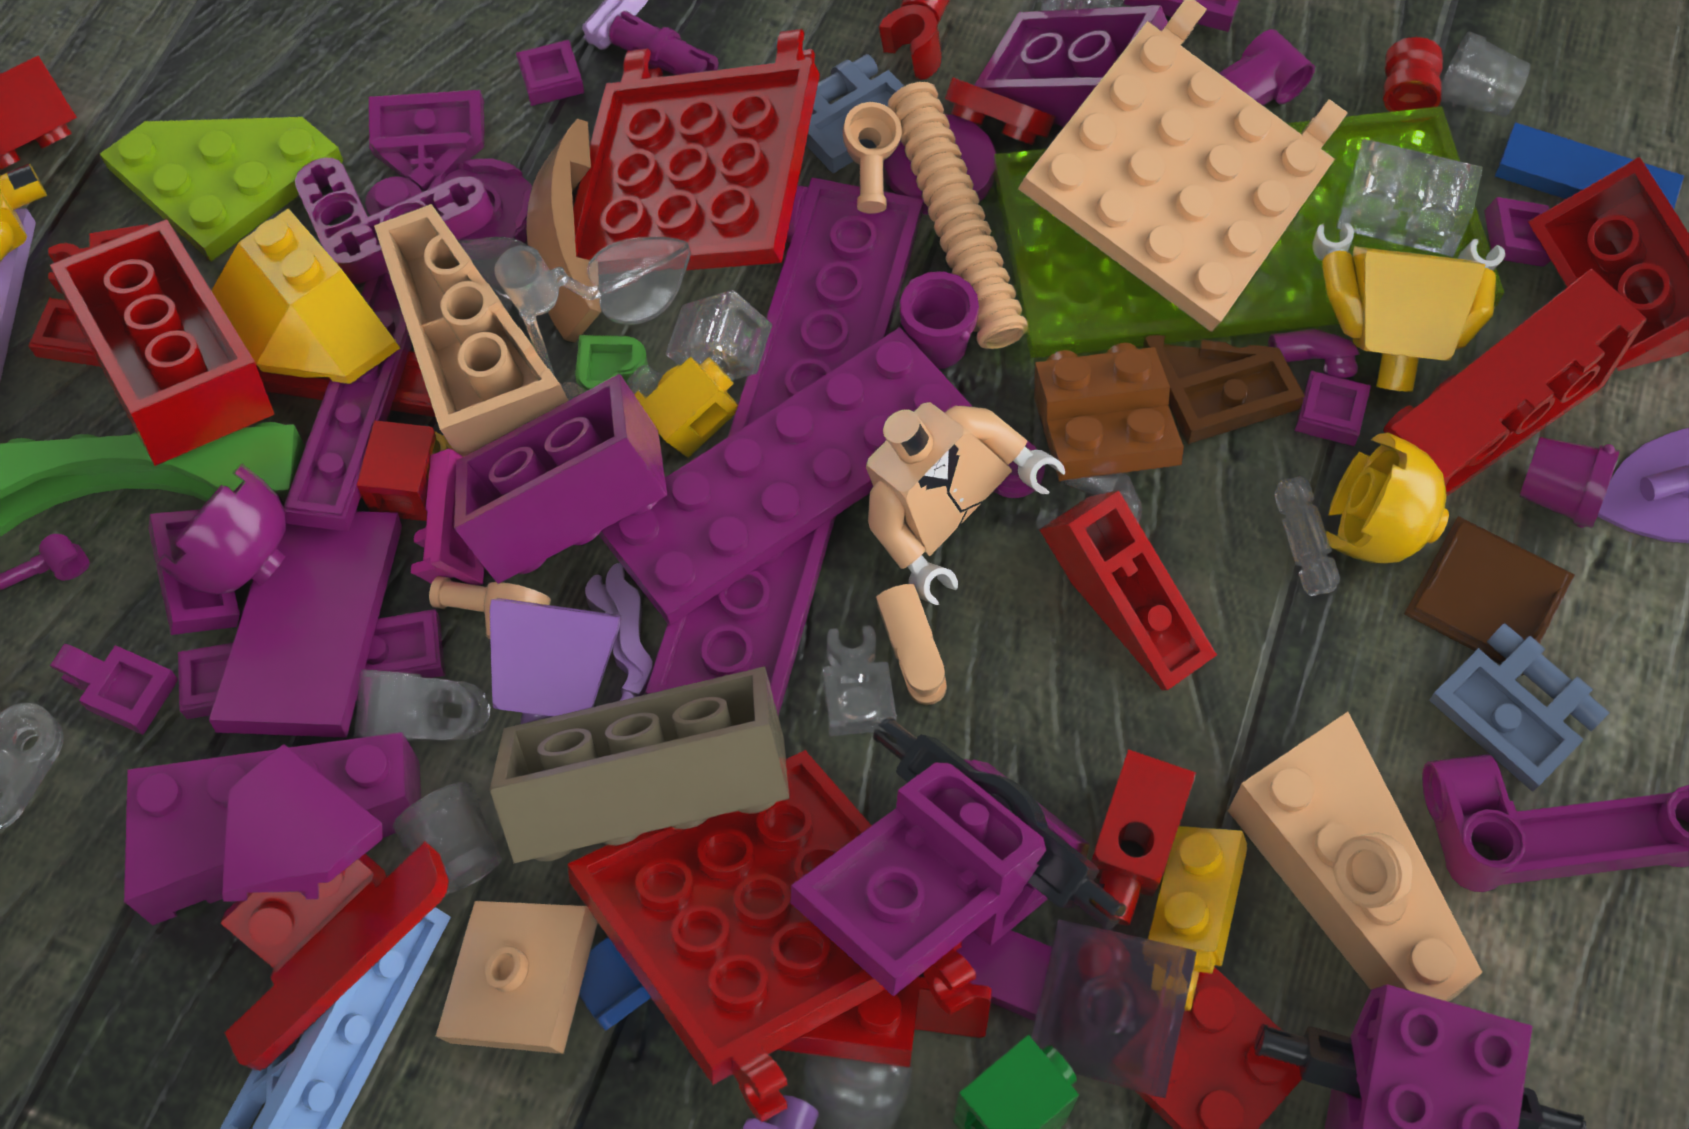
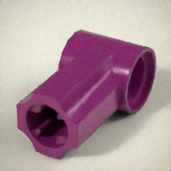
(1270, 69)

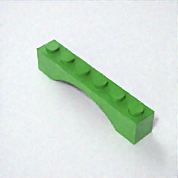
(57, 471)

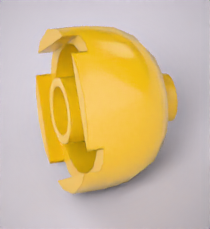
(1389, 503)

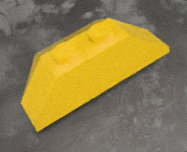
(299, 306)

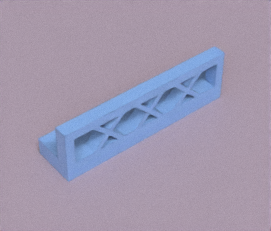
(339, 1049)

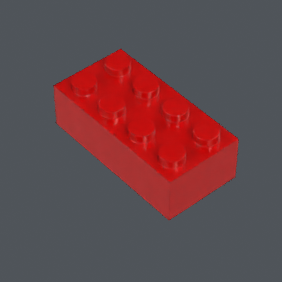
(163, 341)

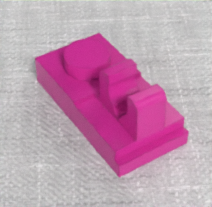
(443, 547)

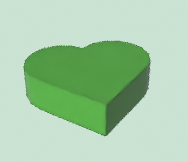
(606, 357)

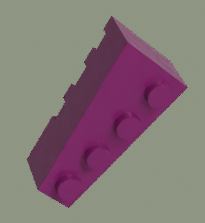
(181, 814)

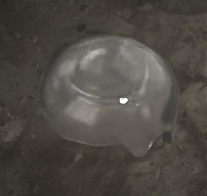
(854, 1092)

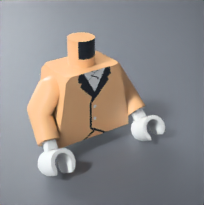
(934, 478)

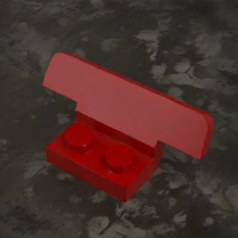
(325, 944)

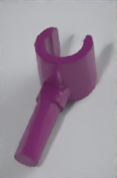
(57, 554)

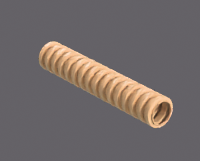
(956, 213)

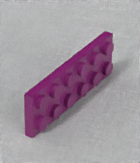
(773, 478)

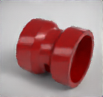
(1413, 75)

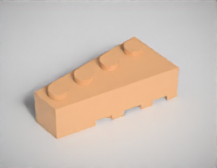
(468, 347)
(1301, 816)

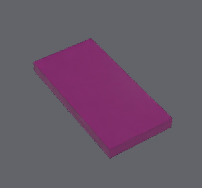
(308, 632)

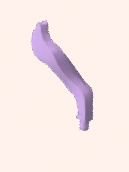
(624, 600)

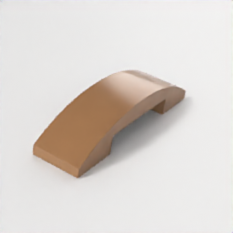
(552, 227)

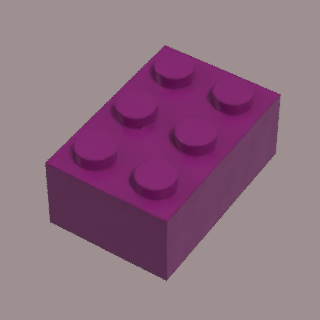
(559, 480)

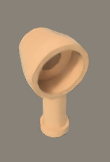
(884, 129)
(478, 598)

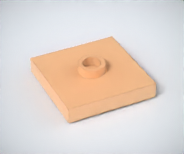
(518, 976)

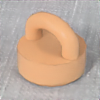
(1373, 870)

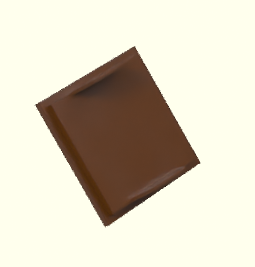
(1487, 582)

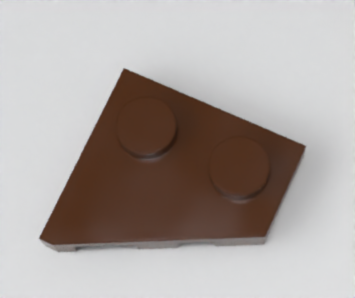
(1225, 385)

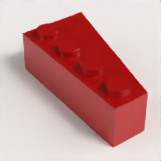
(1522, 381)

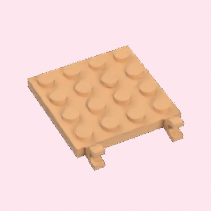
(1180, 171)

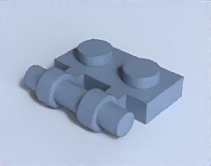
(827, 119)
(1508, 718)

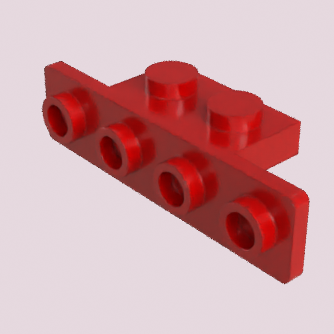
(885, 1025)

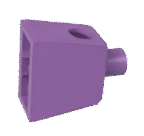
(547, 657)

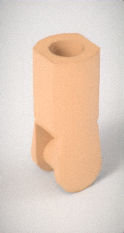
(913, 643)

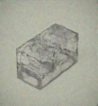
(1410, 197)

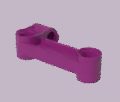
(1547, 843)

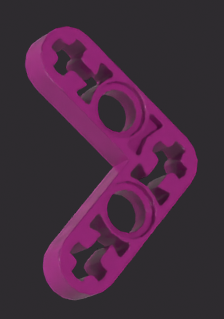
(354, 242)

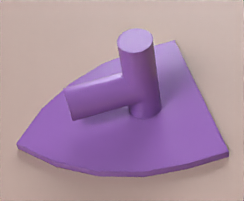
(1652, 490)

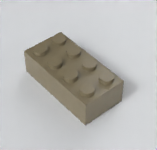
(640, 766)

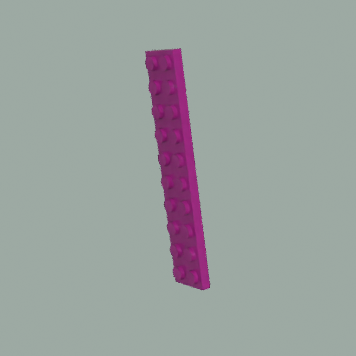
(826, 309)

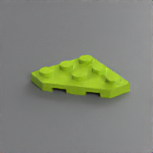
(217, 174)

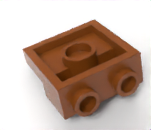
(1107, 412)

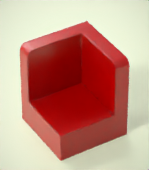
(396, 469)

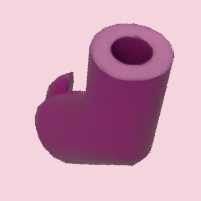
(1317, 344)

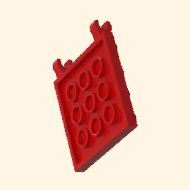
(700, 158)
(723, 947)

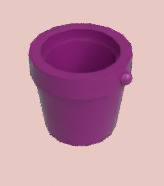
(939, 315)
(1570, 478)

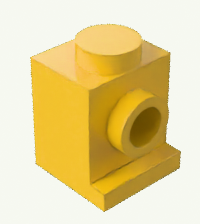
(690, 404)

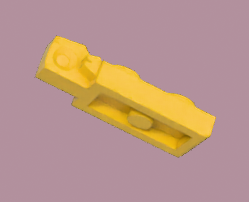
(1200, 895)

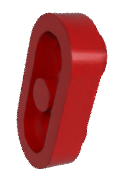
(1020, 120)

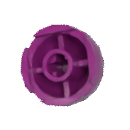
(231, 538)

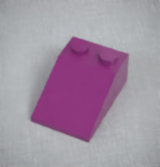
(1062, 55)

